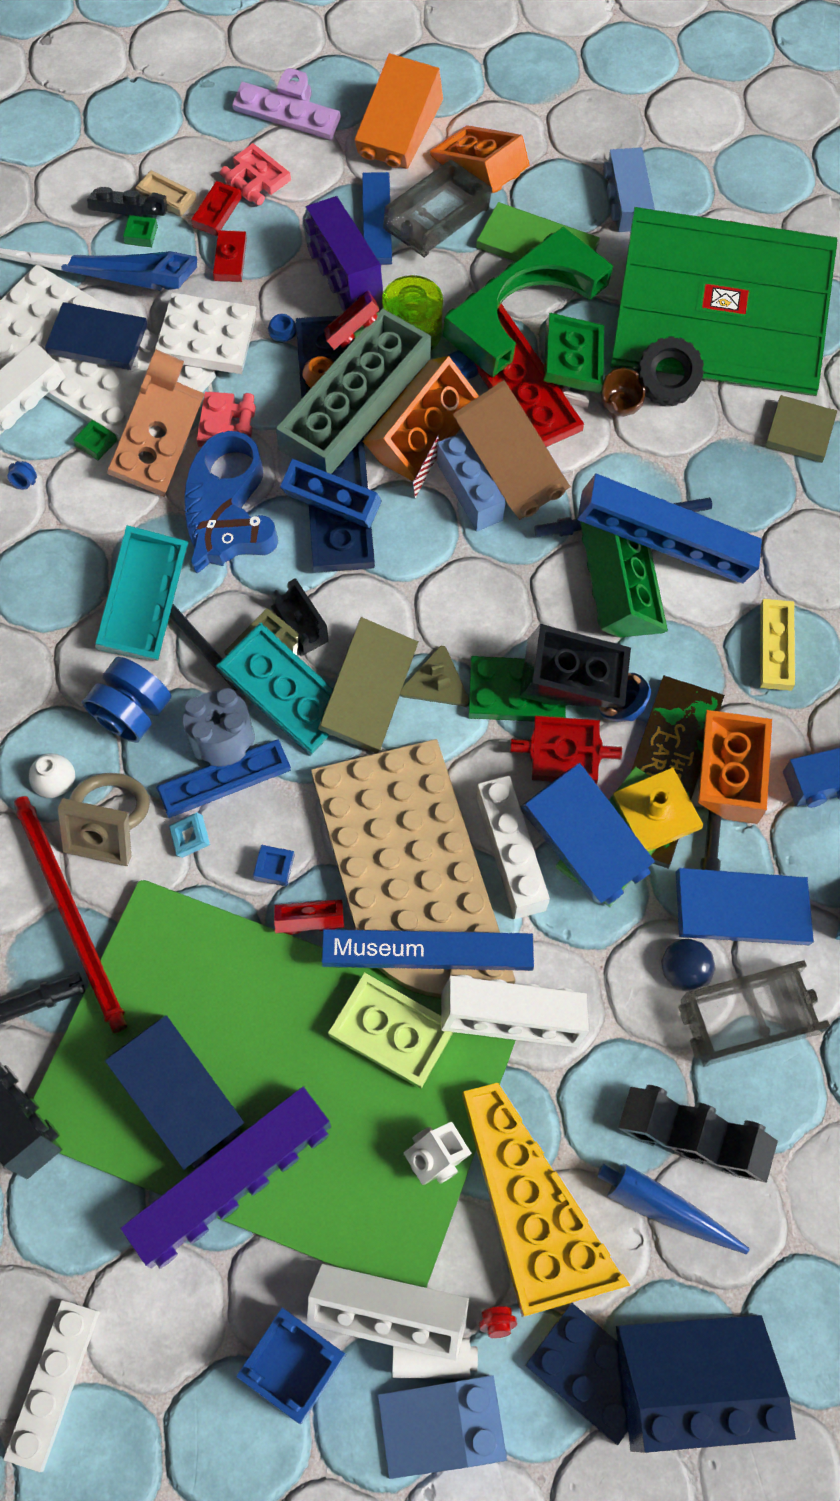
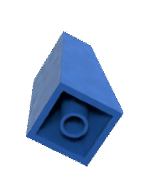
(588, 835)

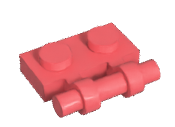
(261, 169)
(218, 413)

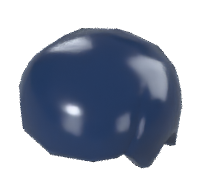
(688, 964)

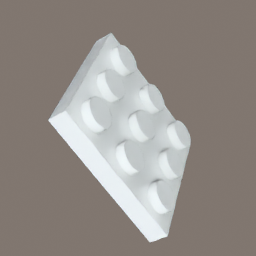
(207, 332)

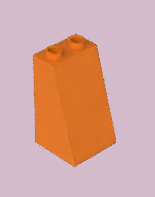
(399, 111)

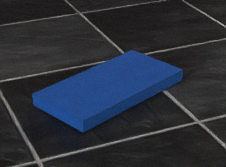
(743, 907)

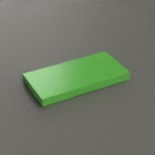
(515, 231)

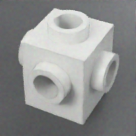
(437, 1153)

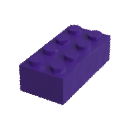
(342, 253)

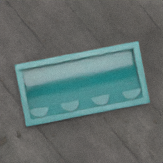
(141, 594)

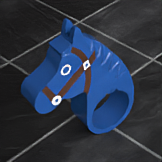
(213, 506)

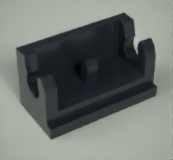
(301, 615)

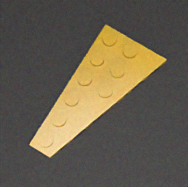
(541, 1227)

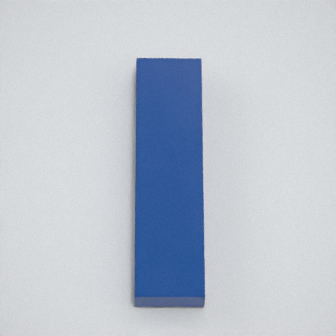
(375, 198)
(217, 782)

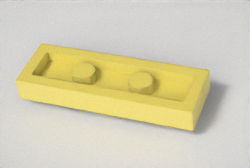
(777, 645)

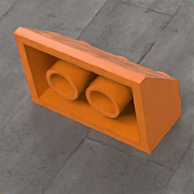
(735, 766)

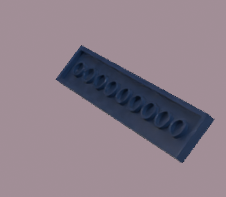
(334, 540)

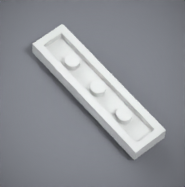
(51, 1386)

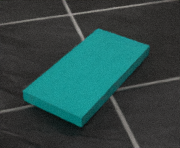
(279, 686)

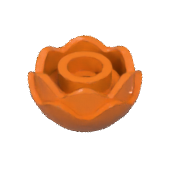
(315, 369)

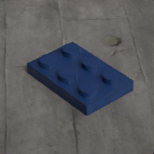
(584, 1370)

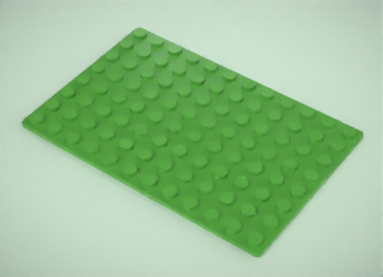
(260, 1025)

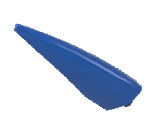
(665, 1206)

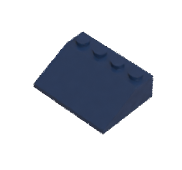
(702, 1384)

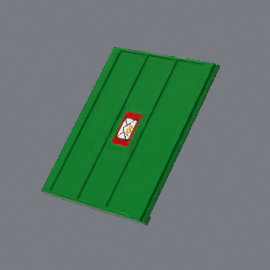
(732, 289)

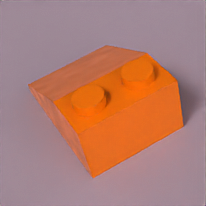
(485, 153)

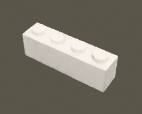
(25, 382)
(512, 847)
(514, 1011)
(387, 1312)

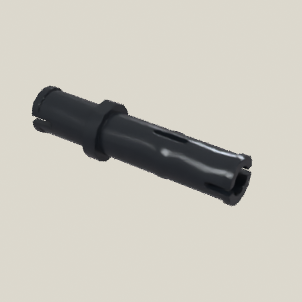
(44, 996)

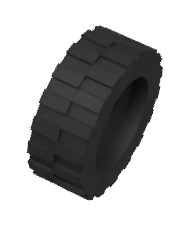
(686, 355)

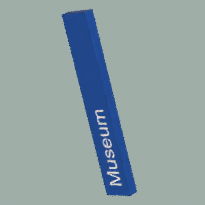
(428, 950)

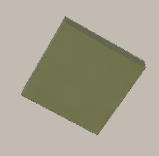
(801, 428)

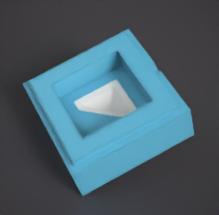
(189, 835)

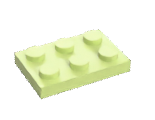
(391, 1030)

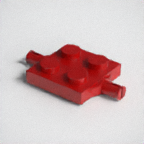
(562, 744)

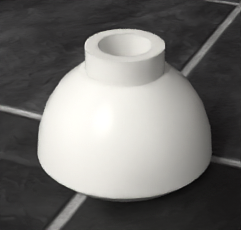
(51, 775)

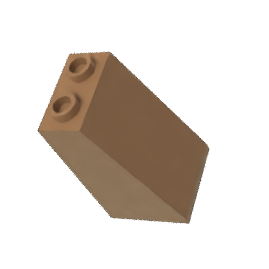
(511, 450)

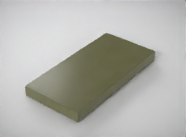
(368, 685)

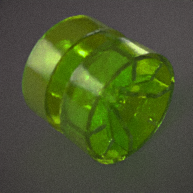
(417, 303)

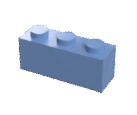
(627, 185)
(470, 481)

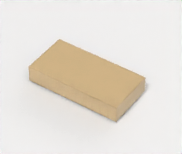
(178, 197)

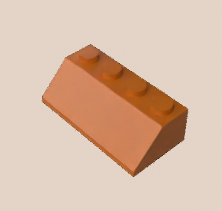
(419, 416)

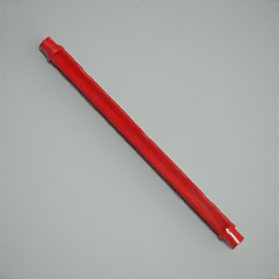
(69, 912)

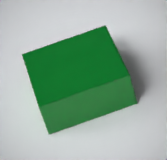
(140, 231)
(95, 440)

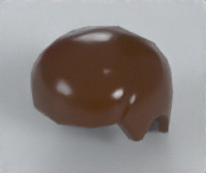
(622, 392)

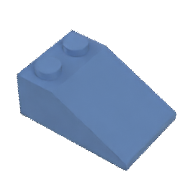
(442, 1427)

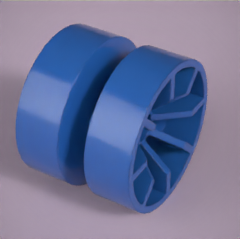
(127, 699)

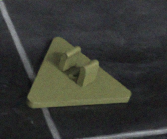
(437, 681)

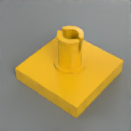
(658, 809)

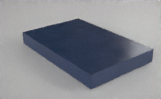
(96, 336)

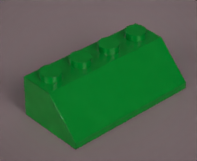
(623, 584)

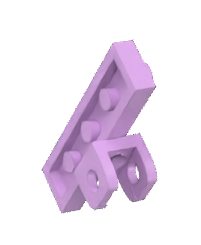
(288, 106)

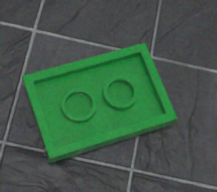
(574, 353)
(496, 692)

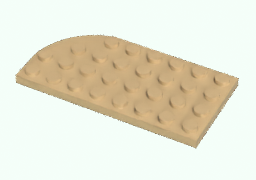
(405, 853)

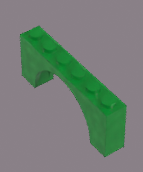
(557, 261)

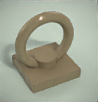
(99, 830)

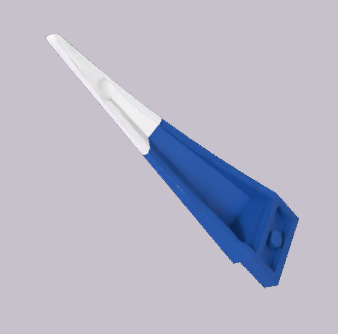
(147, 270)

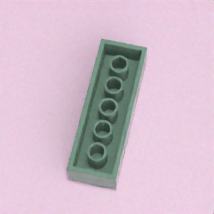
(354, 392)

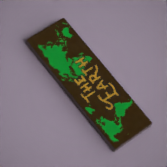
(676, 739)

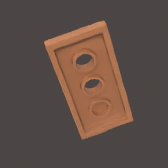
(161, 404)

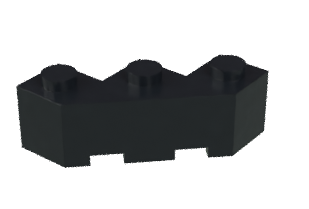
(698, 1133)

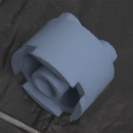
(218, 727)

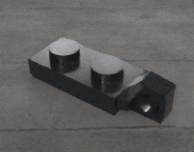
(126, 202)

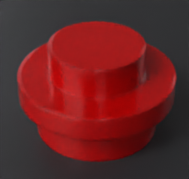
(497, 1321)

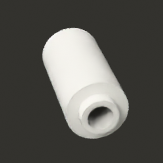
(421, 1365)

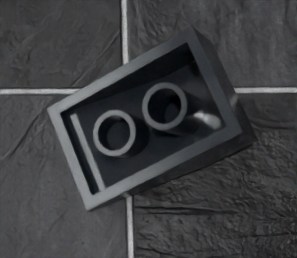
(574, 669)

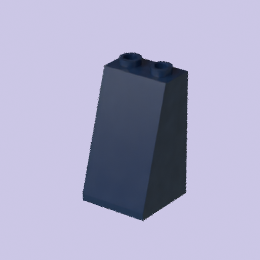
(175, 1093)

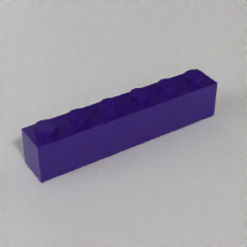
(226, 1178)

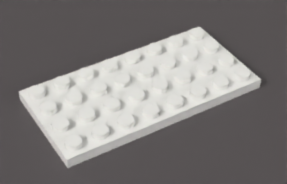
(89, 388)

